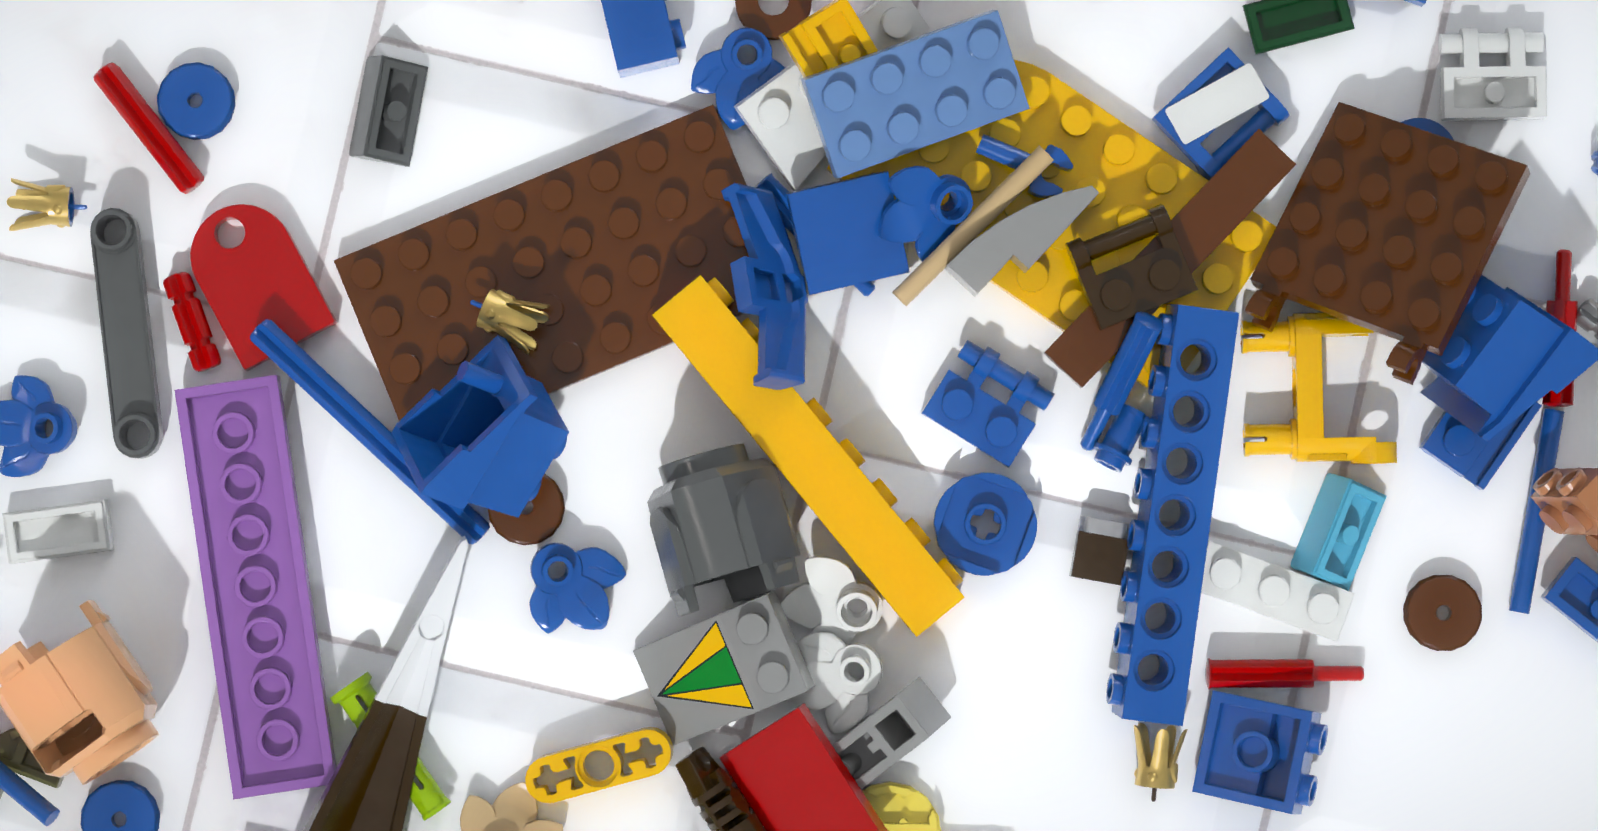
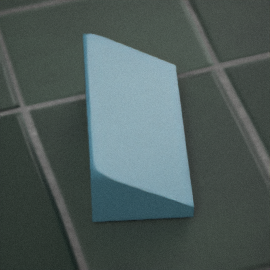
(1338, 530)

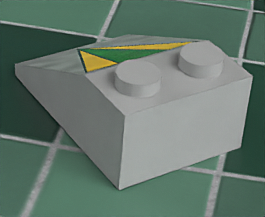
(724, 668)

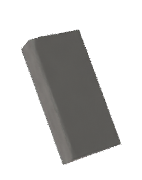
(388, 110)

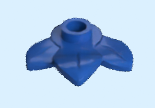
(729, 78)
(918, 208)
(24, 427)
(578, 592)

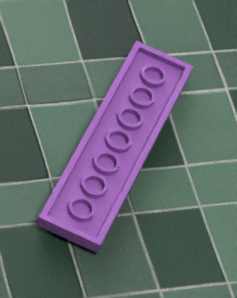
(256, 586)

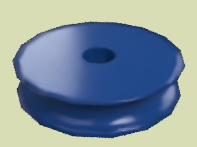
(181, 86)
(123, 797)

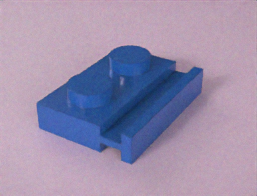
(1470, 454)

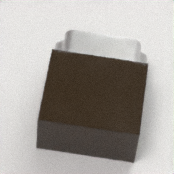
(1100, 550)

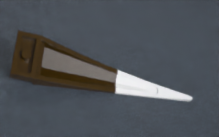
(380, 763)

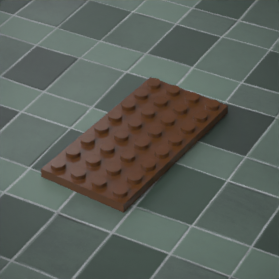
(590, 239)

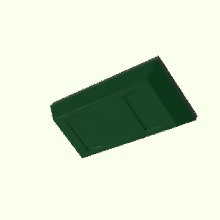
(1292, 22)

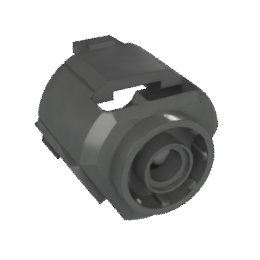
(721, 522)

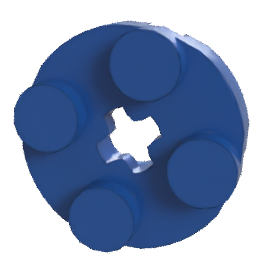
(1011, 510)

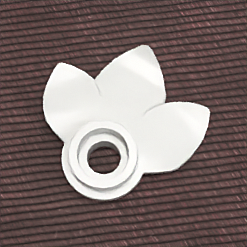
(824, 600)
(835, 690)

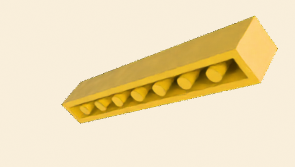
(811, 458)

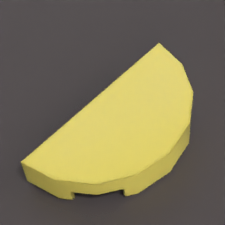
(902, 807)

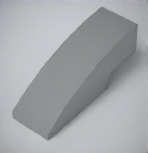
(1018, 238)

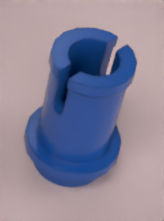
(1120, 439)

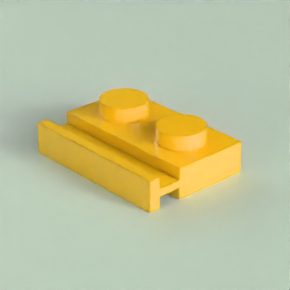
(827, 39)

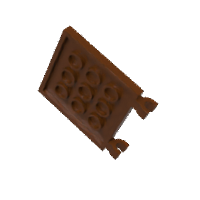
(1388, 233)

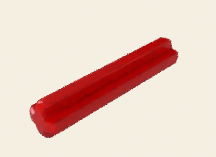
(148, 128)

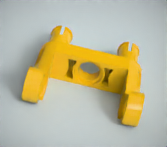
(1304, 434)

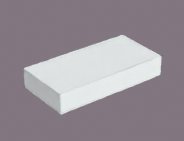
(58, 531)

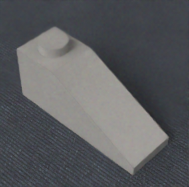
(891, 732)

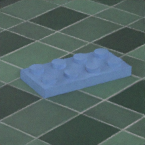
(915, 93)

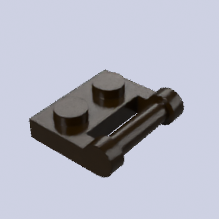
(1138, 283)

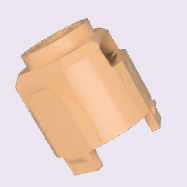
(80, 702)

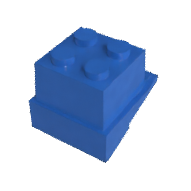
(1503, 360)
(483, 435)

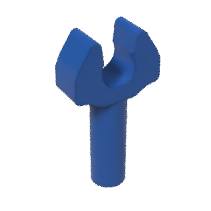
(1013, 157)

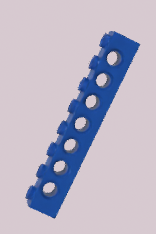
(1165, 695)

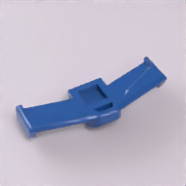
(770, 287)

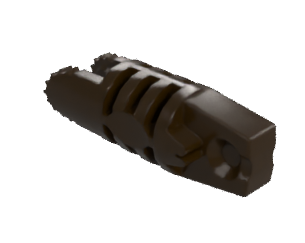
(712, 790)

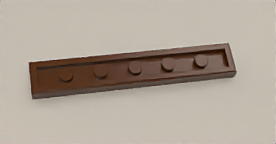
(1199, 231)

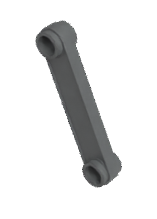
(126, 333)

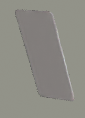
(1217, 103)

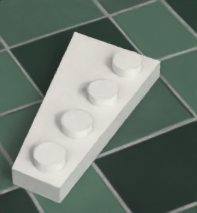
(780, 110)

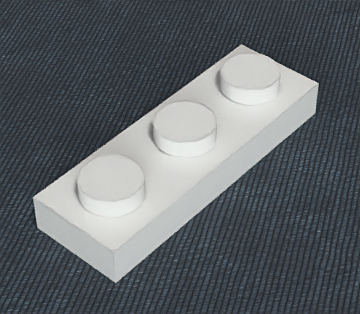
(1275, 591)

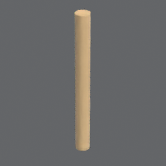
(973, 225)

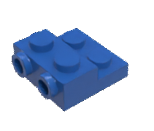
(1259, 753)

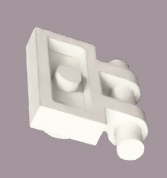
(1492, 91)

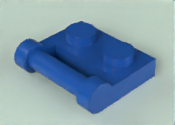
(1270, 113)

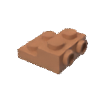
(1569, 501)

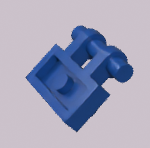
(979, 417)

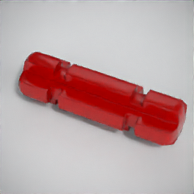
(192, 321)

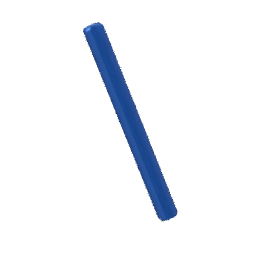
(357, 421)

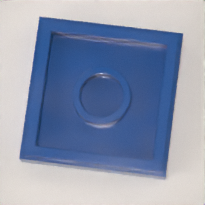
(839, 233)

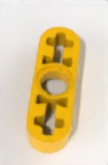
(559, 762)

